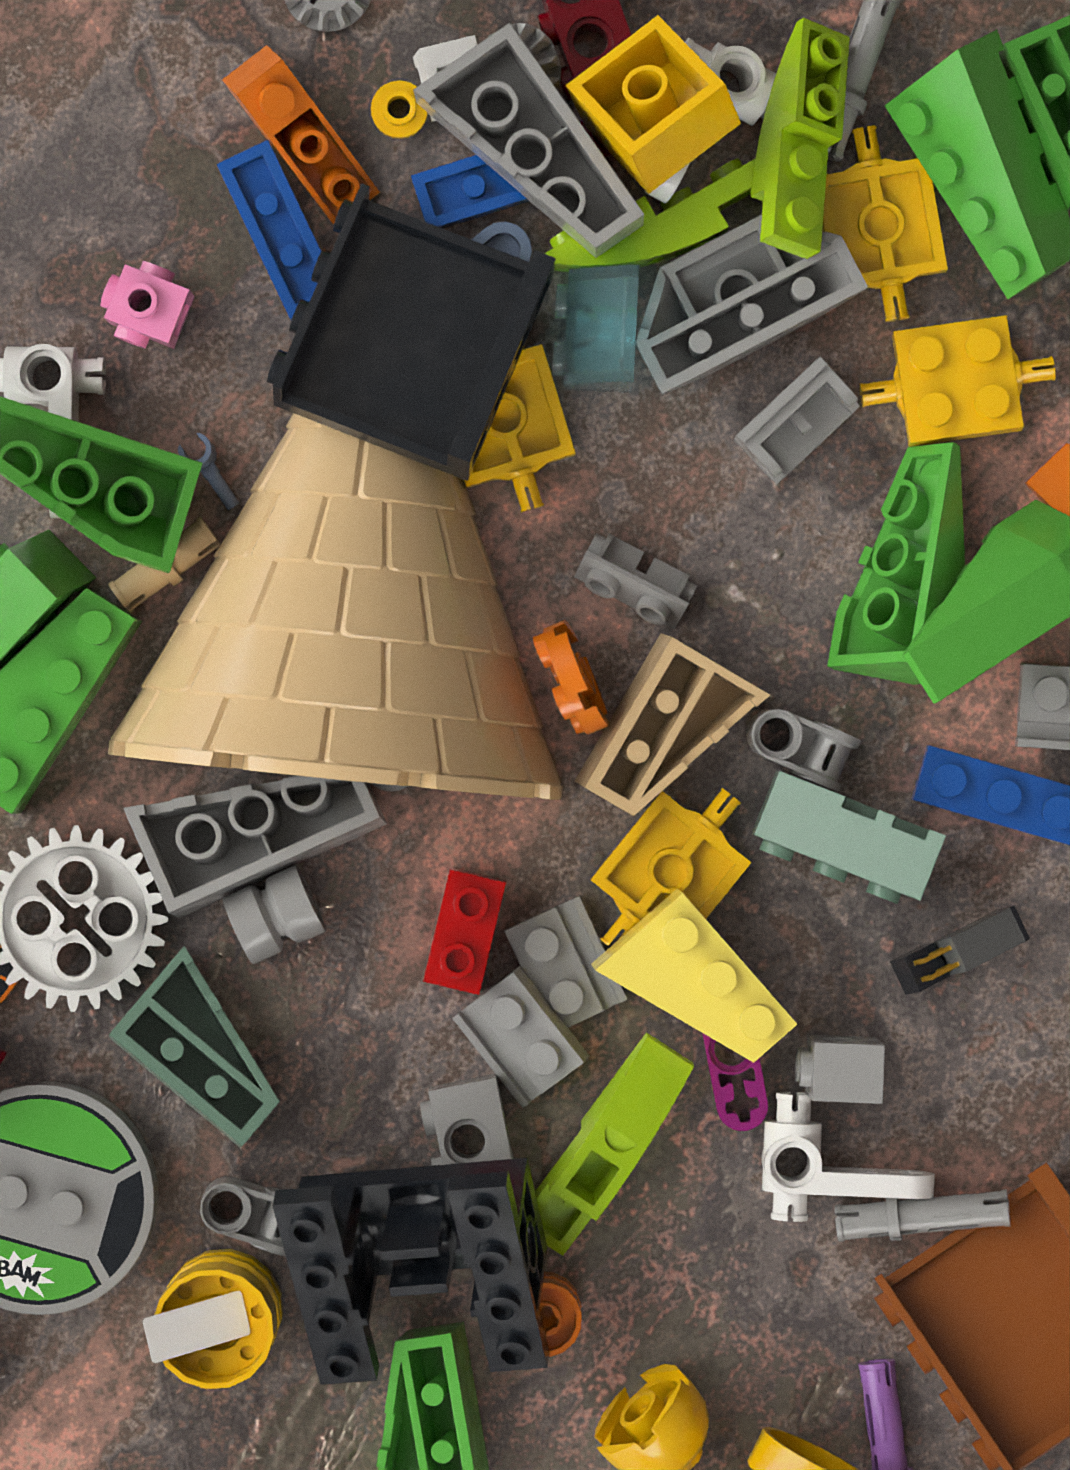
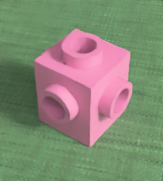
(163, 318)

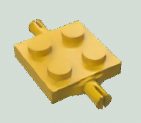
(887, 220)
(957, 381)
(525, 430)
(670, 852)

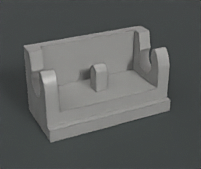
(797, 420)

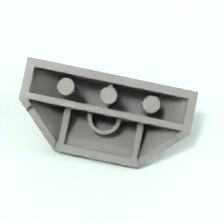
(737, 300)

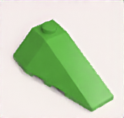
(100, 483)
(906, 569)
(999, 603)

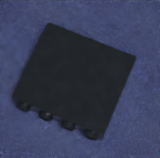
(409, 335)

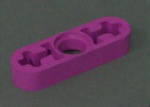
(725, 1092)

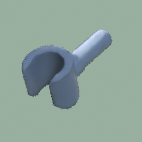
(211, 473)

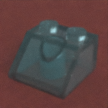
(599, 329)

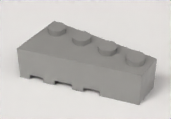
(245, 834)

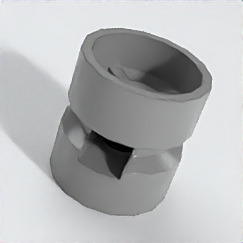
(271, 915)

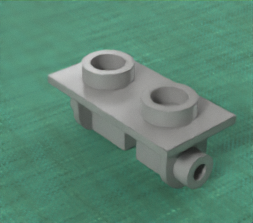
(611, 573)

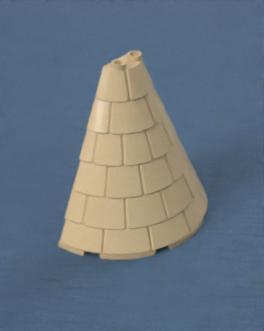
(347, 636)

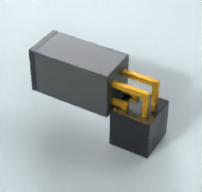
(960, 950)

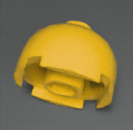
(657, 1426)

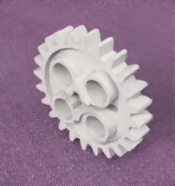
(112, 881)

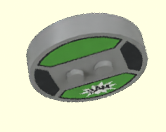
(71, 1197)

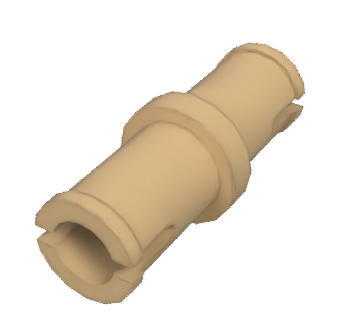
(143, 582)

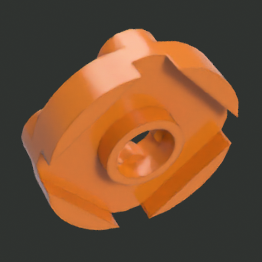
(579, 692)

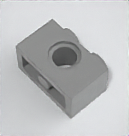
(841, 1068)
(470, 1102)

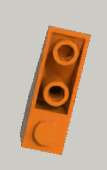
(298, 131)

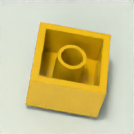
(653, 104)

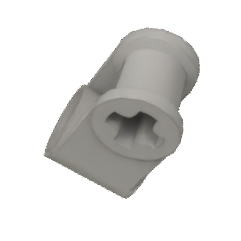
(805, 747)
(256, 1221)

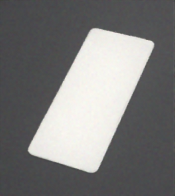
(196, 1326)

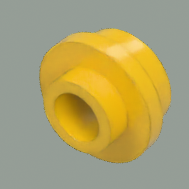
(392, 126)

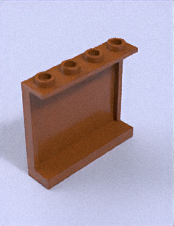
(997, 1323)

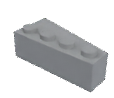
(526, 132)

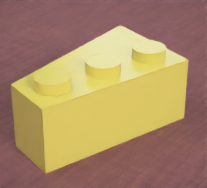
(696, 976)

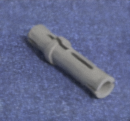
(864, 50)
(915, 1216)

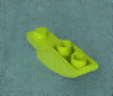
(794, 139)
(683, 225)
(610, 1140)

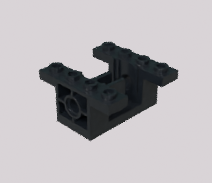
(417, 1229)

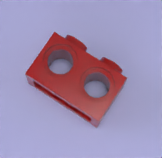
(464, 931)

